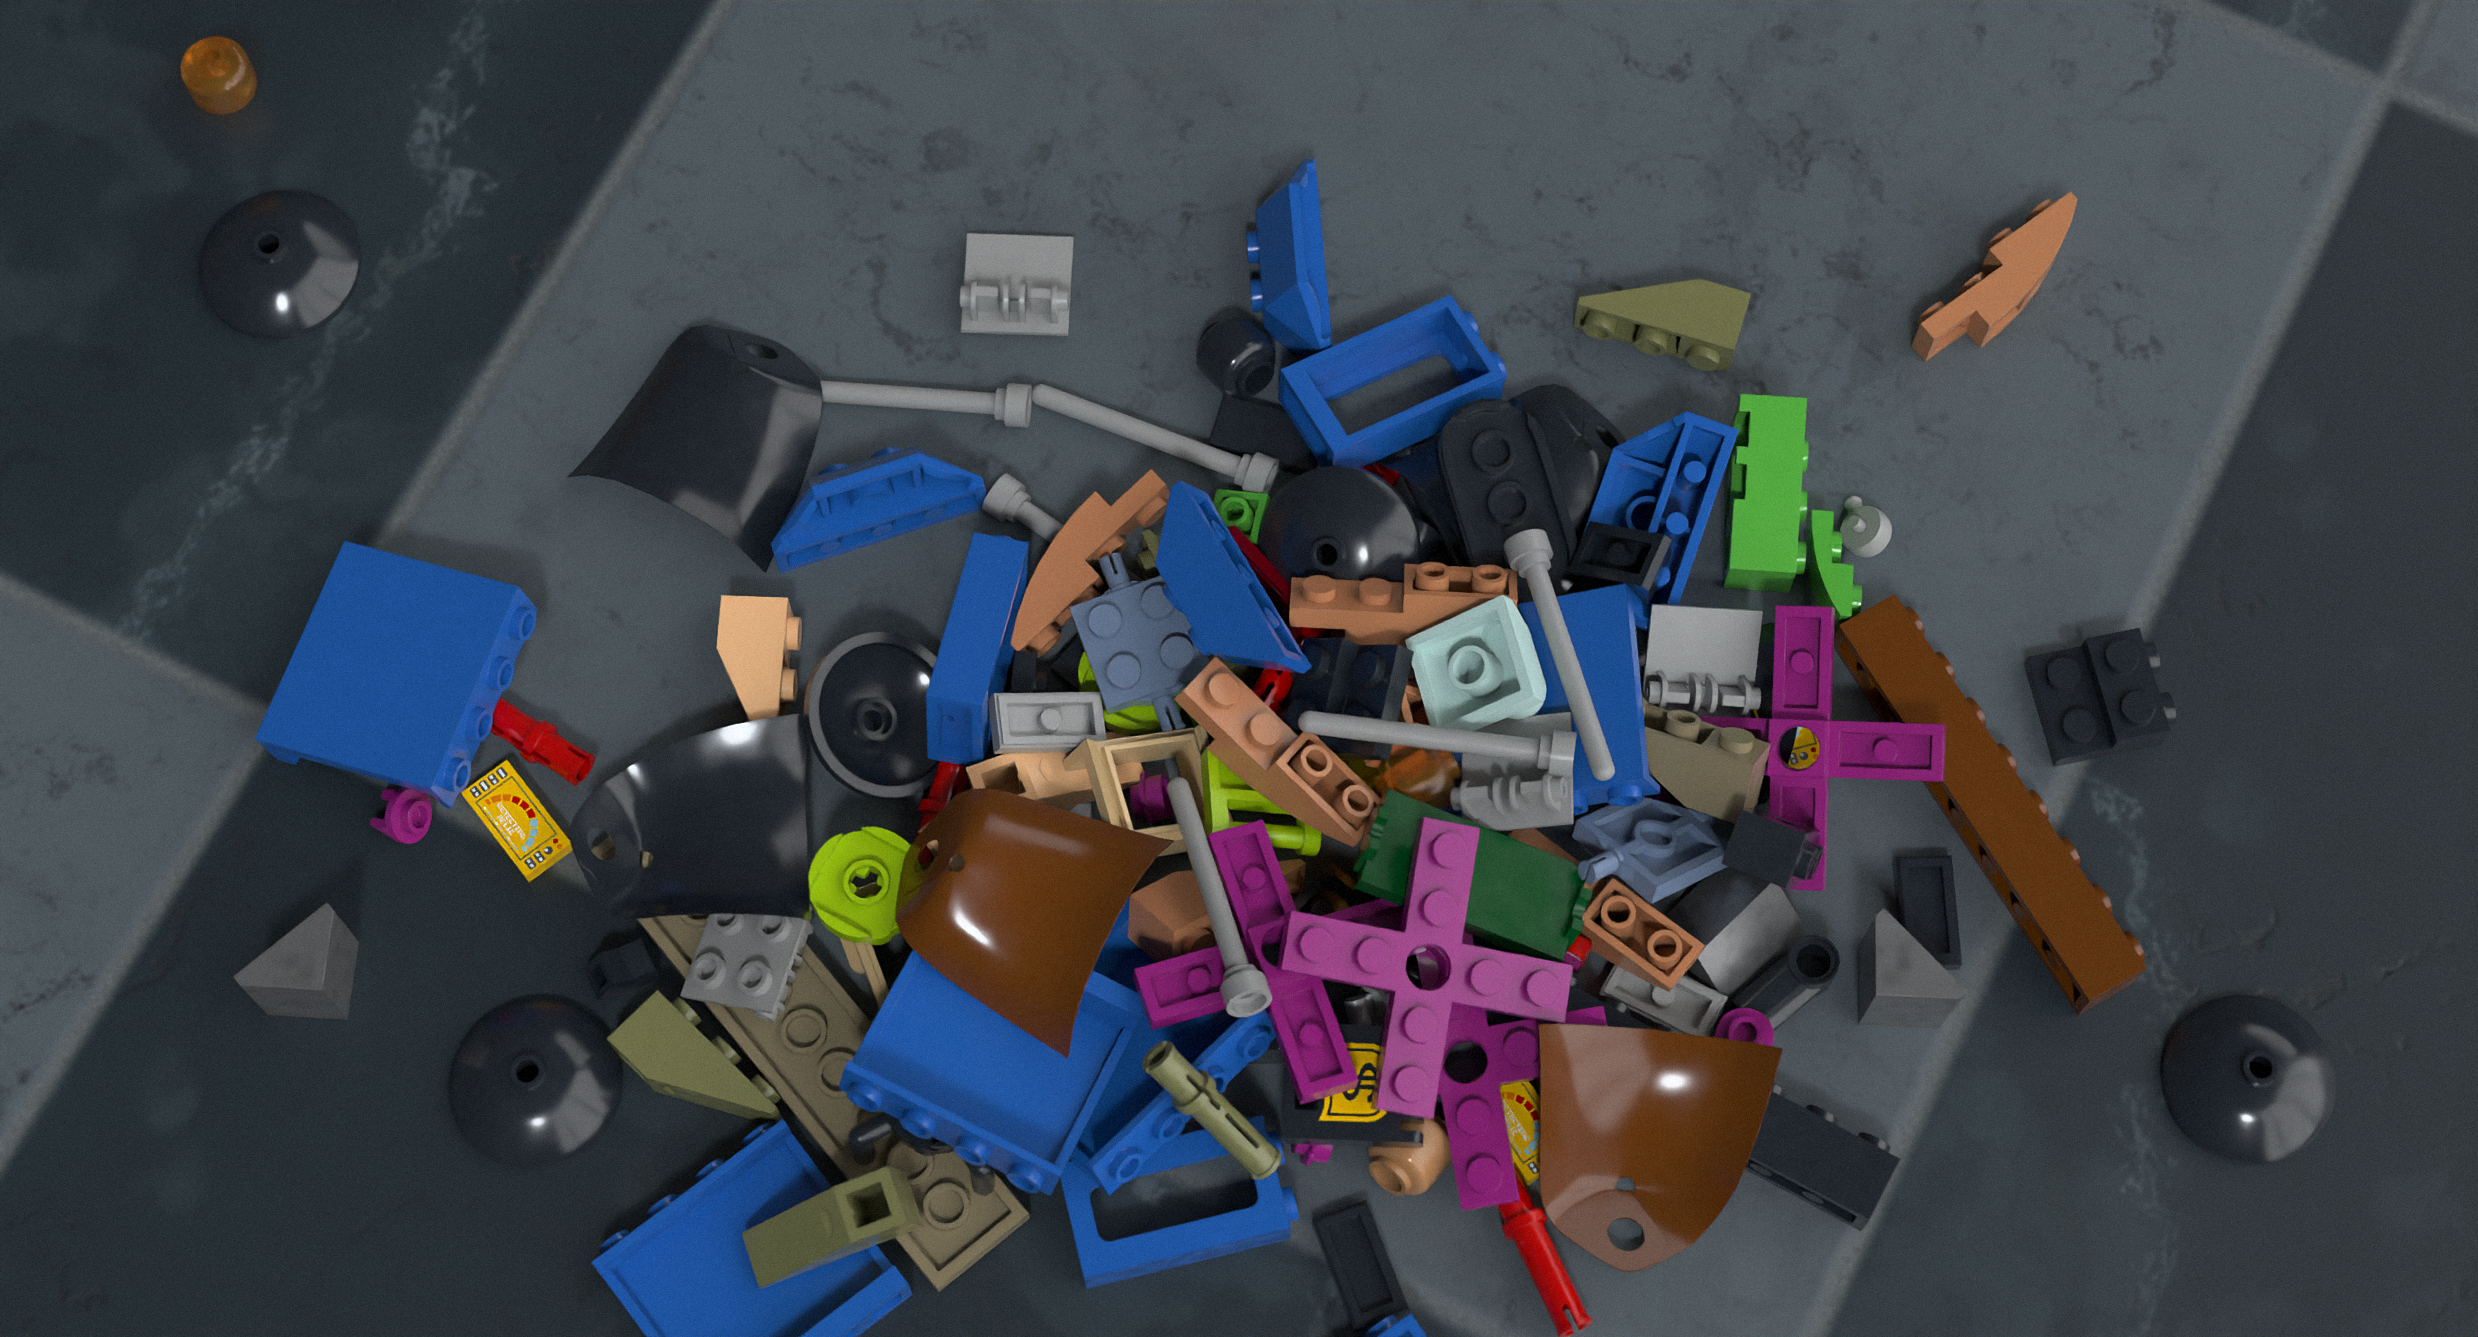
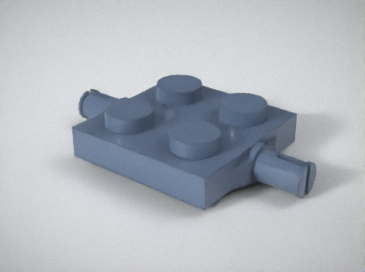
(1137, 645)
(1650, 846)

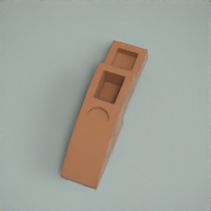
(2005, 283)
(1066, 569)
(1393, 611)
(1276, 762)
(1627, 927)

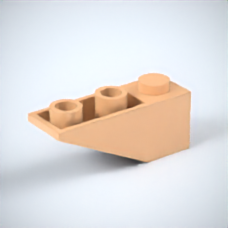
(756, 652)
(1044, 777)

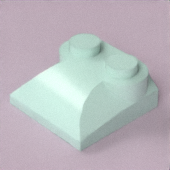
(1478, 668)

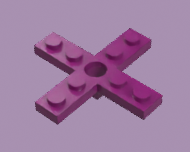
(1846, 747)
(1467, 974)
(1299, 1003)
(1476, 1109)

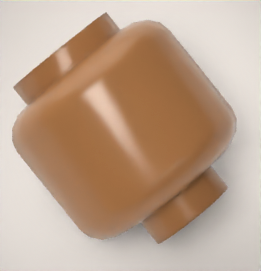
(1412, 1169)

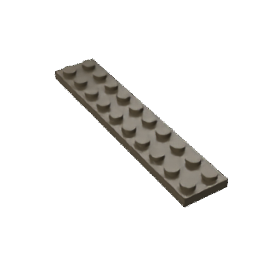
(804, 1063)

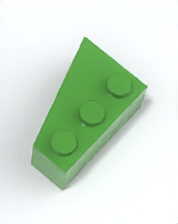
(1765, 494)

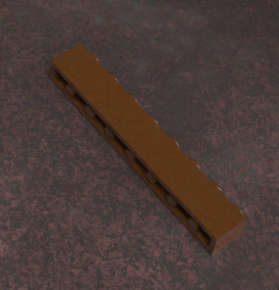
(1992, 809)

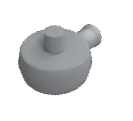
(1864, 529)

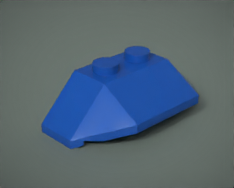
(1291, 265)
(1666, 487)
(873, 503)
(1219, 589)

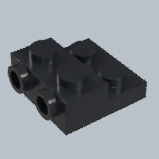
(1350, 682)
(2100, 697)

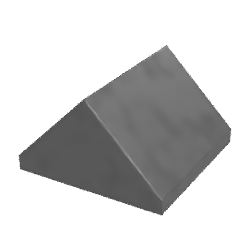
(1743, 927)
(306, 970)
(1901, 979)

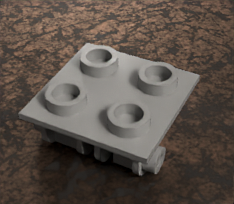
(1017, 284)
(1703, 660)
(1515, 792)
(747, 962)

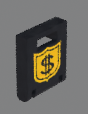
(1348, 1116)

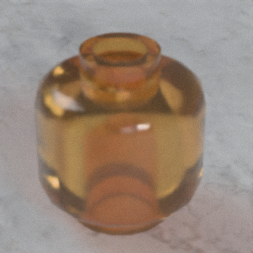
(218, 75)
(1419, 774)

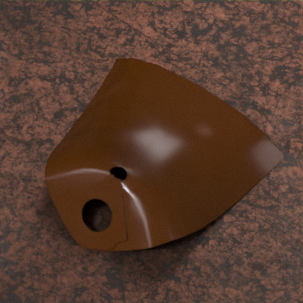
(1026, 906)
(1652, 1109)

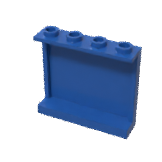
(1606, 647)
(399, 671)
(982, 1081)
(1134, 1109)
(692, 1272)

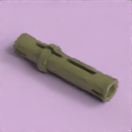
(1196, 1095)

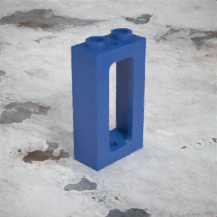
(1375, 354)
(975, 649)
(1185, 1243)

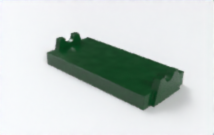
(1516, 890)

